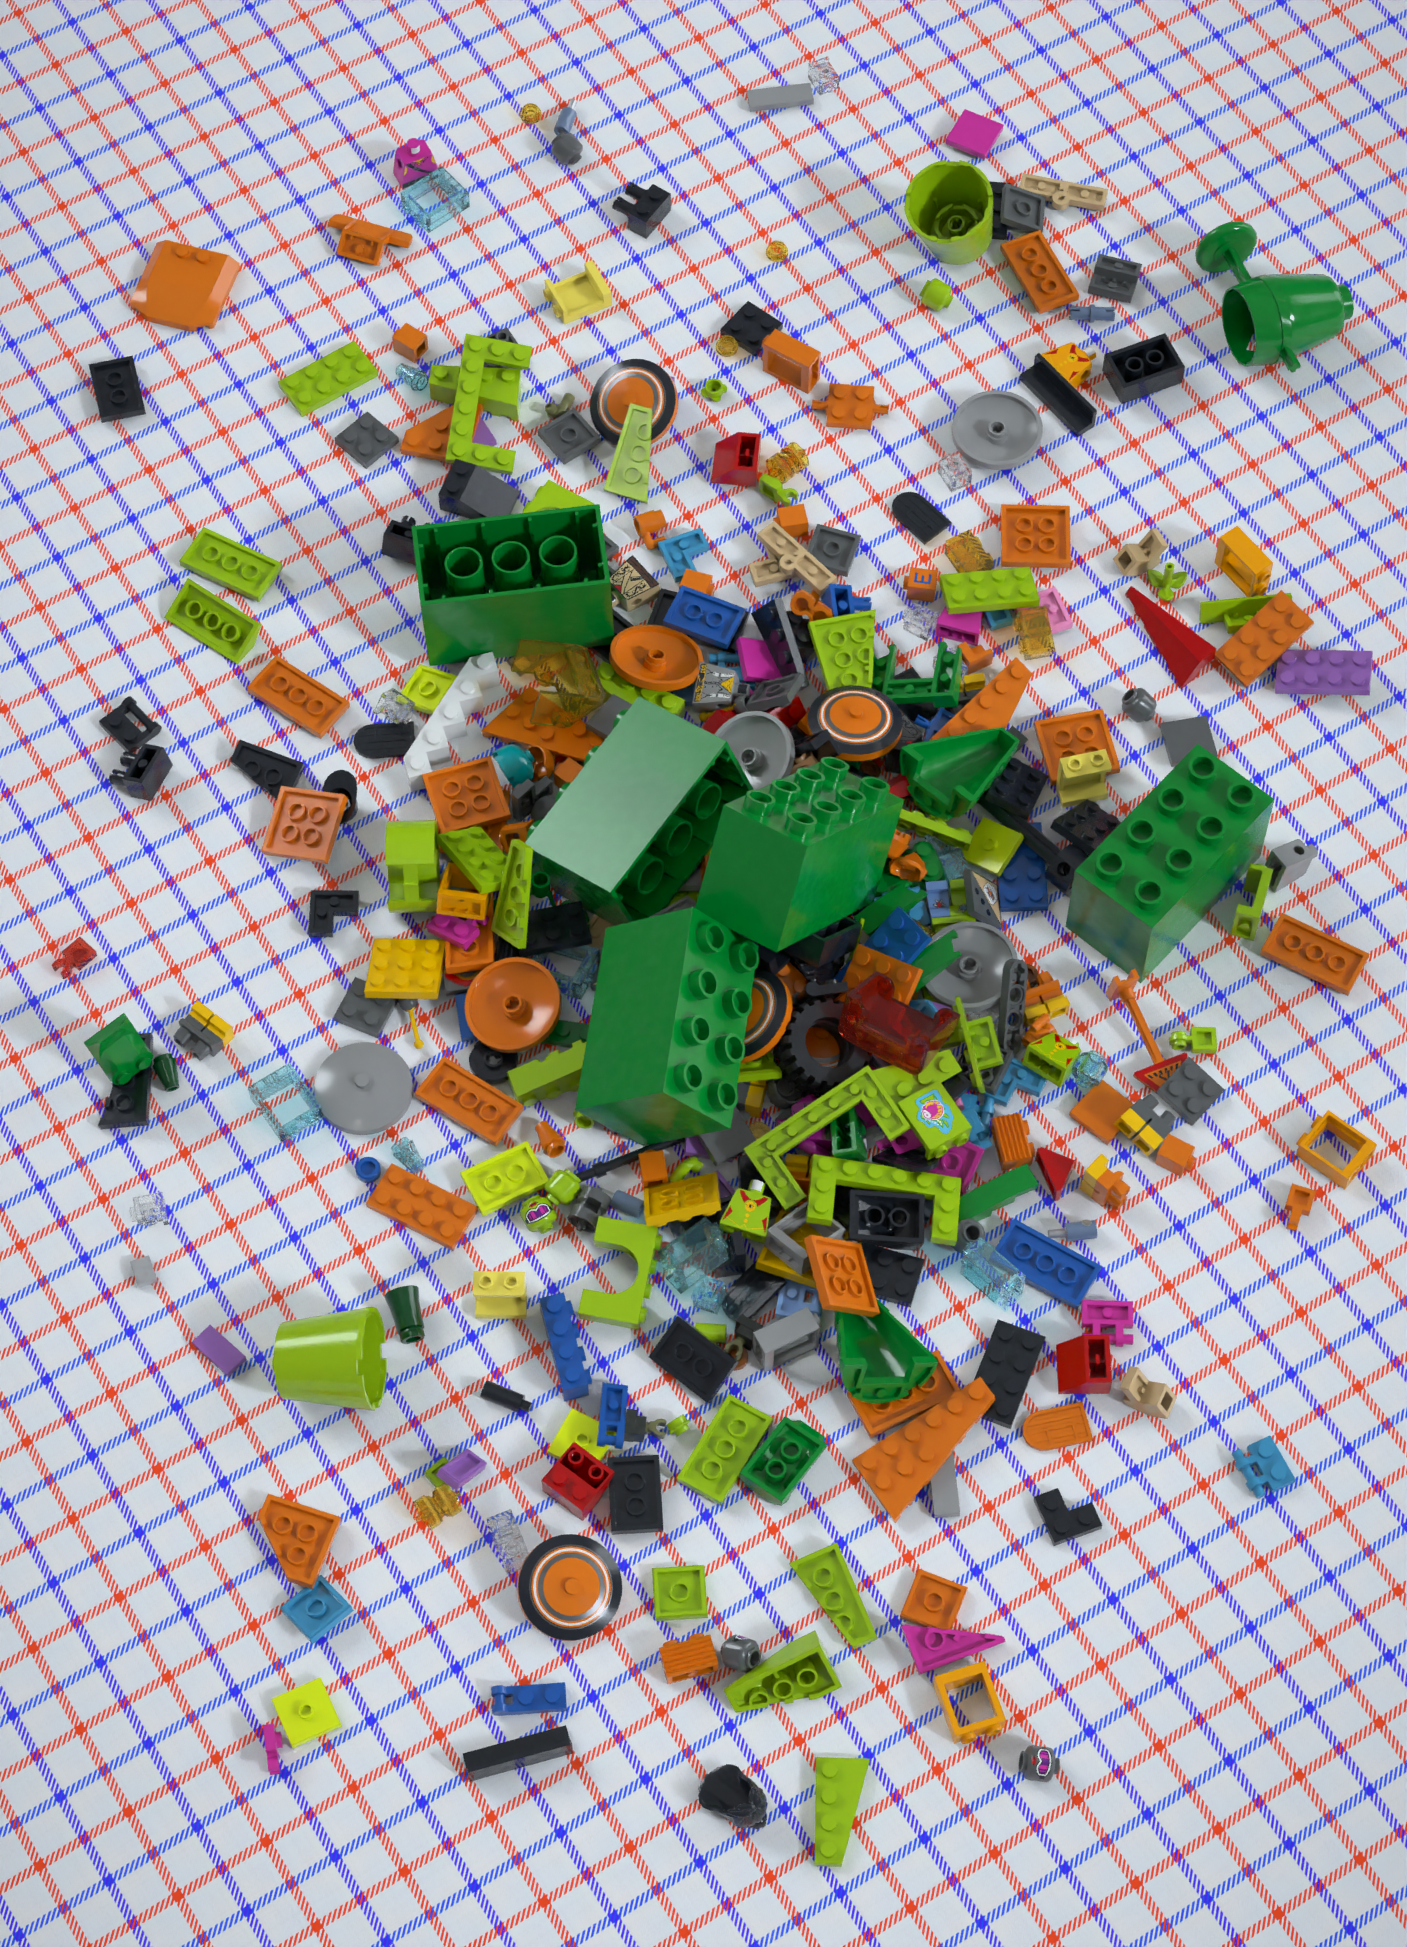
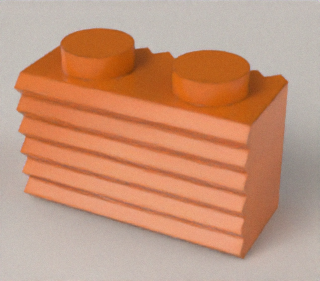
(1011, 1141)
(688, 1658)

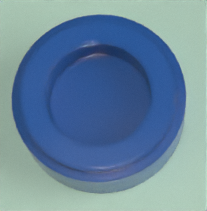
(368, 1170)

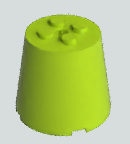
(951, 210)
(332, 1359)

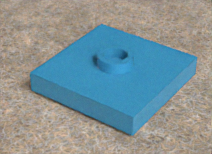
(316, 1609)

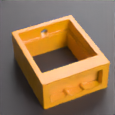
(1243, 562)
(459, 902)
(1348, 1134)
(959, 1678)

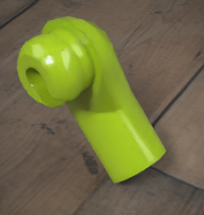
(691, 1163)

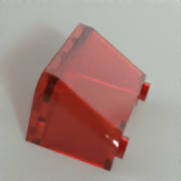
(891, 1027)

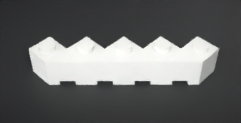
(448, 718)

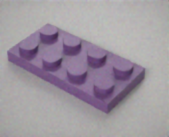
(1324, 672)

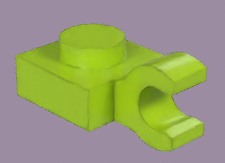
(774, 490)

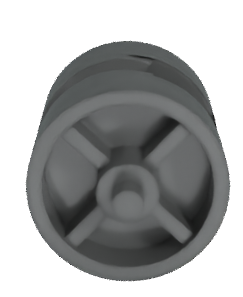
(591, 1204)

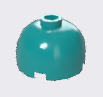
(515, 763)

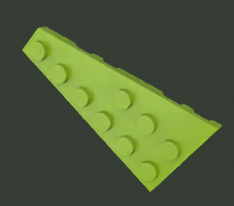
(845, 648)

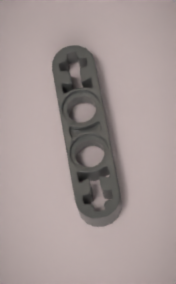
(1016, 1006)

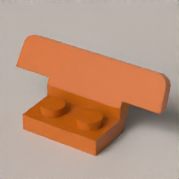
(366, 240)

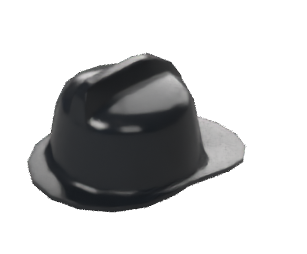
(344, 783)

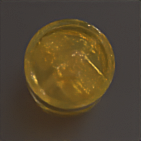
(789, 461)
(433, 1508)

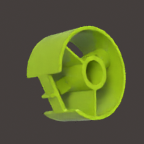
(412, 865)

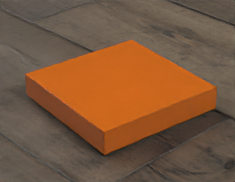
(1100, 1110)
(933, 1601)

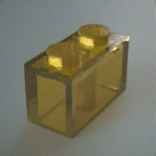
(967, 554)
(1034, 632)

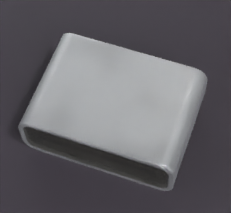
(143, 1271)

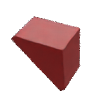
(1055, 1170)

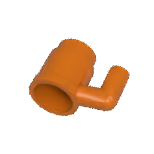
(649, 523)
(1038, 1029)

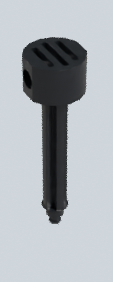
(1061, 862)

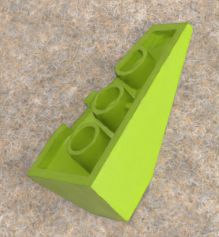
(790, 1674)

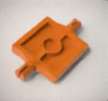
(850, 406)

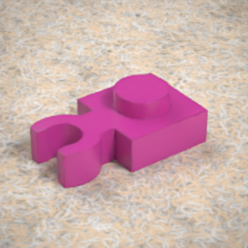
(273, 1741)

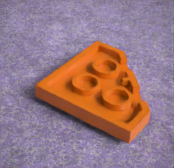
(431, 436)
(298, 1537)

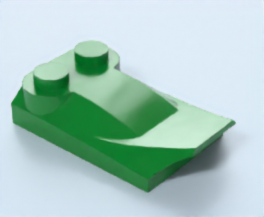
(932, 865)
(119, 1050)
(783, 1460)

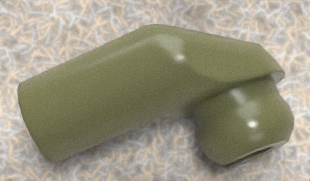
(555, 411)

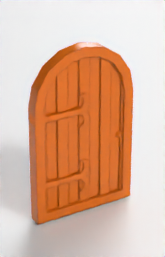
(1057, 1427)

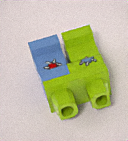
(938, 906)

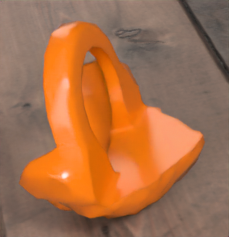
(908, 867)

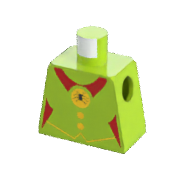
(1052, 1057)
(748, 1213)

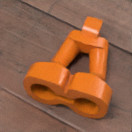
(809, 604)

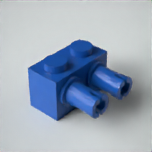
(842, 602)

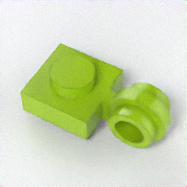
(1201, 1040)

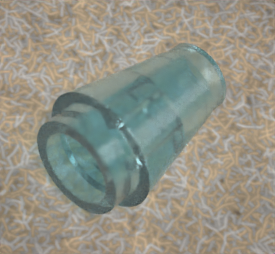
(413, 377)
(408, 1155)

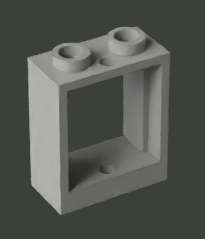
(787, 1249)
(786, 1339)

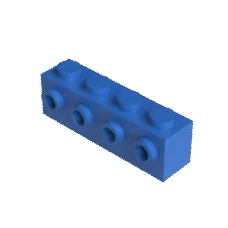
(564, 1346)

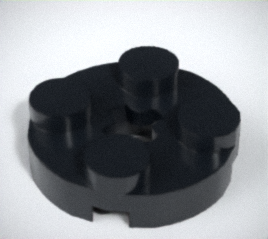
(487, 1072)

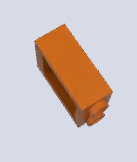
(807, 361)

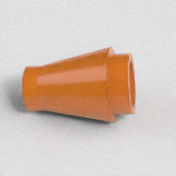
(550, 1140)

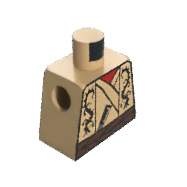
(633, 585)

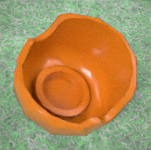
(544, 762)

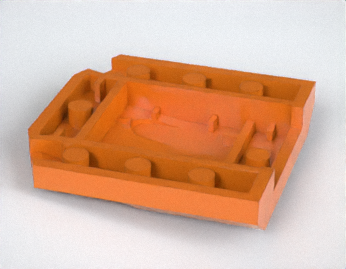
(184, 286)

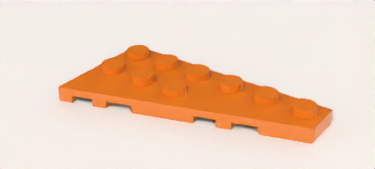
(992, 705)
(515, 726)
(914, 1453)

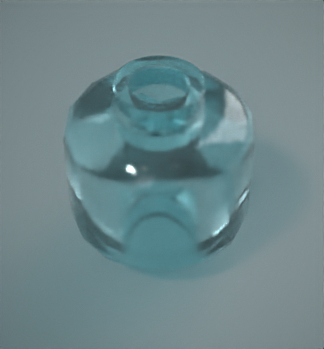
(1089, 1069)

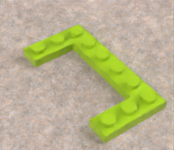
(474, 354)
(858, 1088)
(831, 1171)

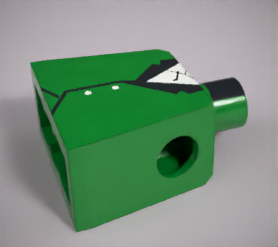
(851, 1141)

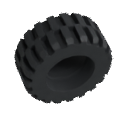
(796, 1059)

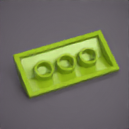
(213, 621)

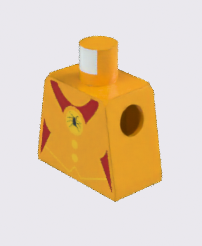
(1072, 362)

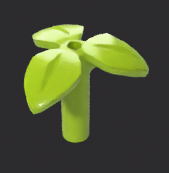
(1166, 581)

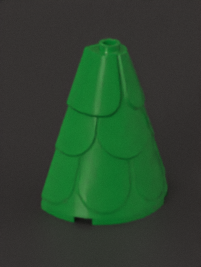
(954, 771)
(880, 1356)

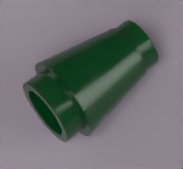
(166, 1070)

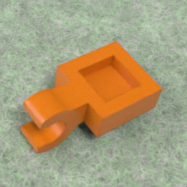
(1298, 1202)

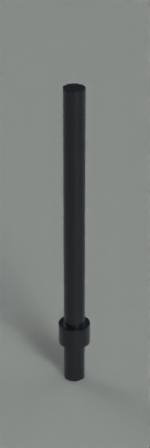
(599, 1169)

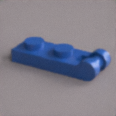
(612, 1415)
(529, 1699)

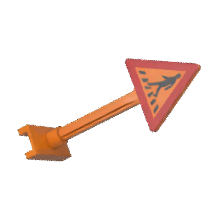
(1156, 1074)

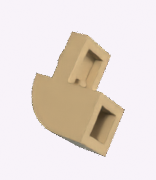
(1138, 558)
(1147, 1396)

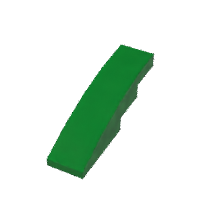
(996, 1193)

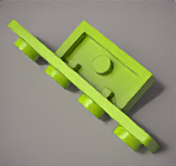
(1233, 612)
(981, 1044)

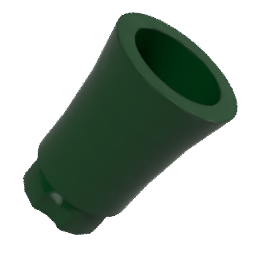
(406, 1313)

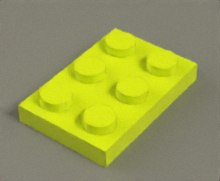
(504, 1178)

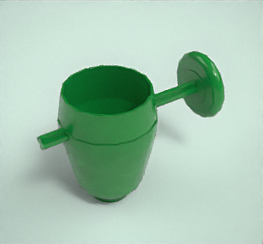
(1281, 309)

